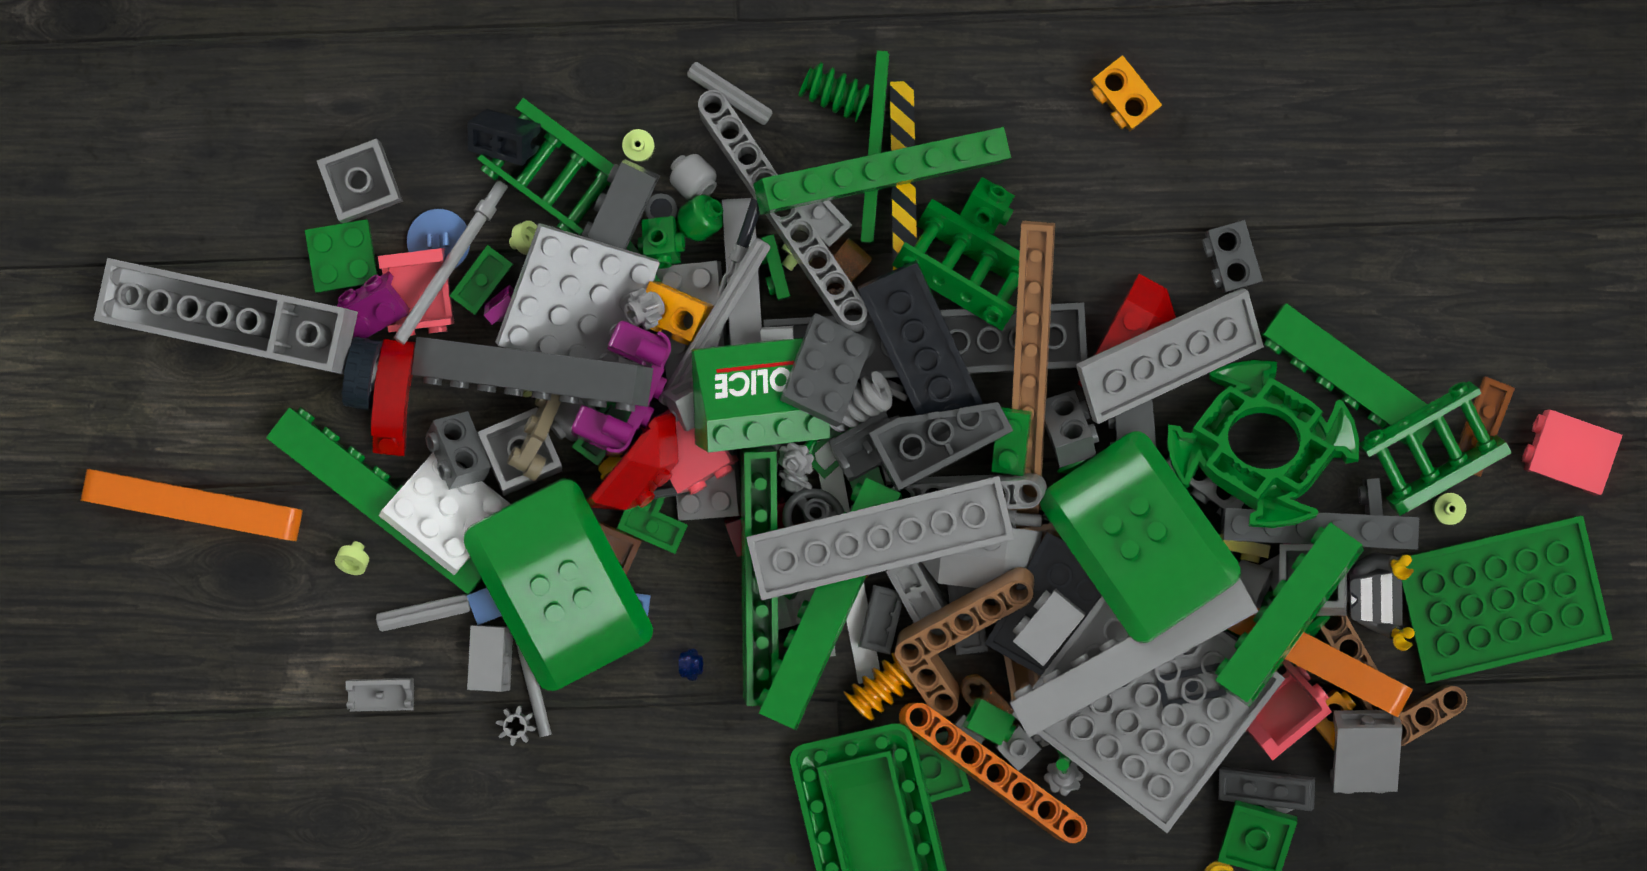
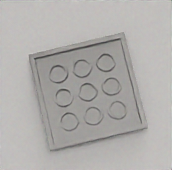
(572, 295)

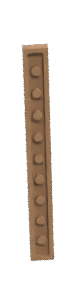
(1033, 339)

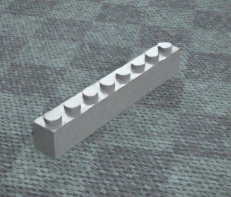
(1124, 662)

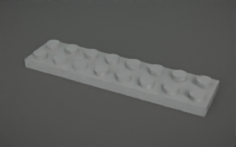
(721, 495)
(880, 538)

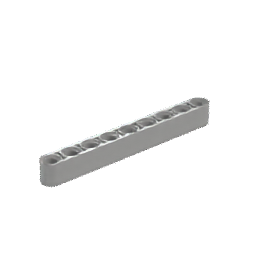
(787, 225)

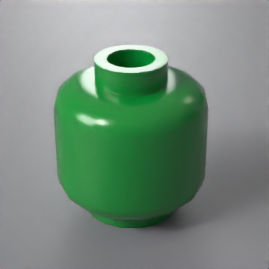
(700, 217)

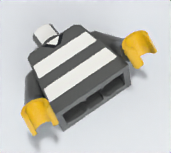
(1376, 595)

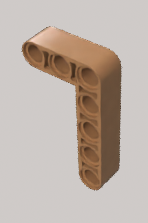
(954, 631)
(1432, 700)

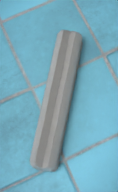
(734, 95)
(423, 612)

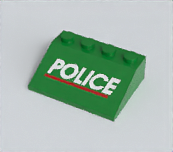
(740, 396)

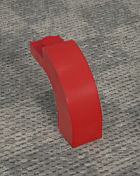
(392, 397)

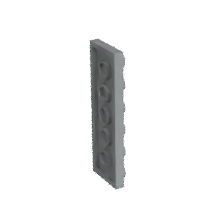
(1169, 355)

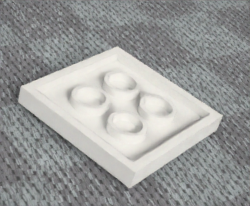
(438, 516)

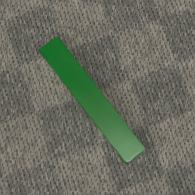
(875, 141)

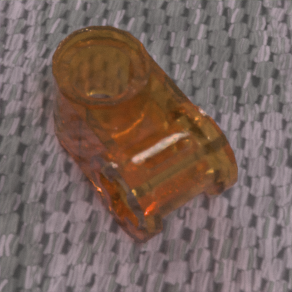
(852, 261)
(988, 693)

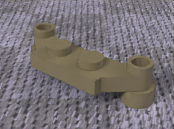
(537, 428)

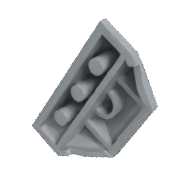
(985, 563)

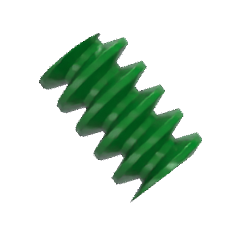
(835, 91)

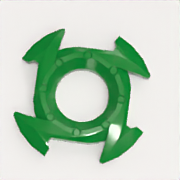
(1268, 491)

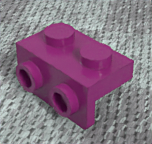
(376, 305)

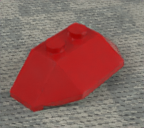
(1142, 310)
(641, 468)

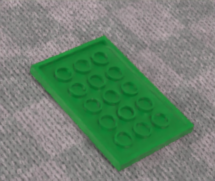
(1505, 599)

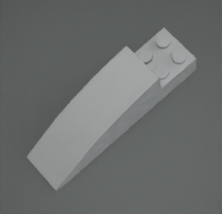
(225, 316)

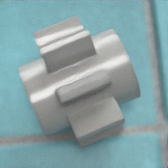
(644, 308)
(508, 730)

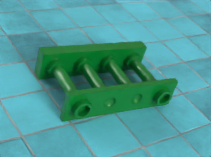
(581, 155)
(976, 244)
(1459, 465)

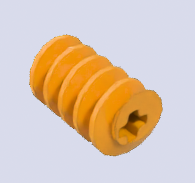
(879, 688)

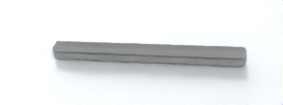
(721, 310)

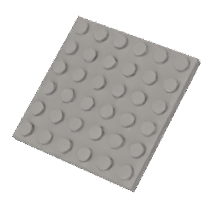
(1136, 746)

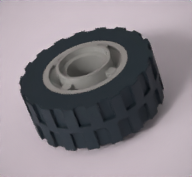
(361, 373)

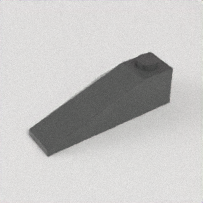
(929, 442)

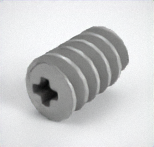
(867, 401)

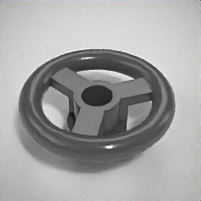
(816, 505)

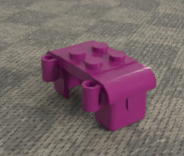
(609, 432)

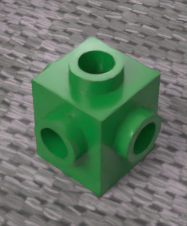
(988, 206)
(662, 241)

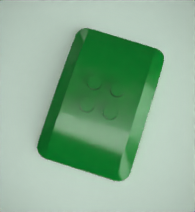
(1140, 537)
(558, 584)
(867, 802)

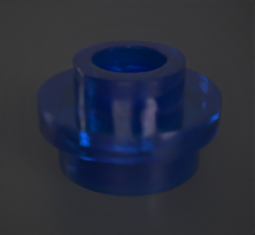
(690, 664)

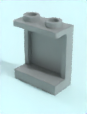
(1366, 751)

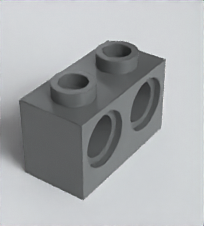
(1241, 255)
(1068, 429)
(464, 449)

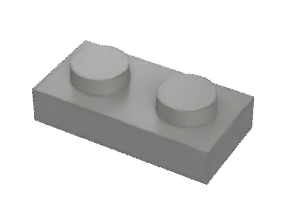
(826, 221)

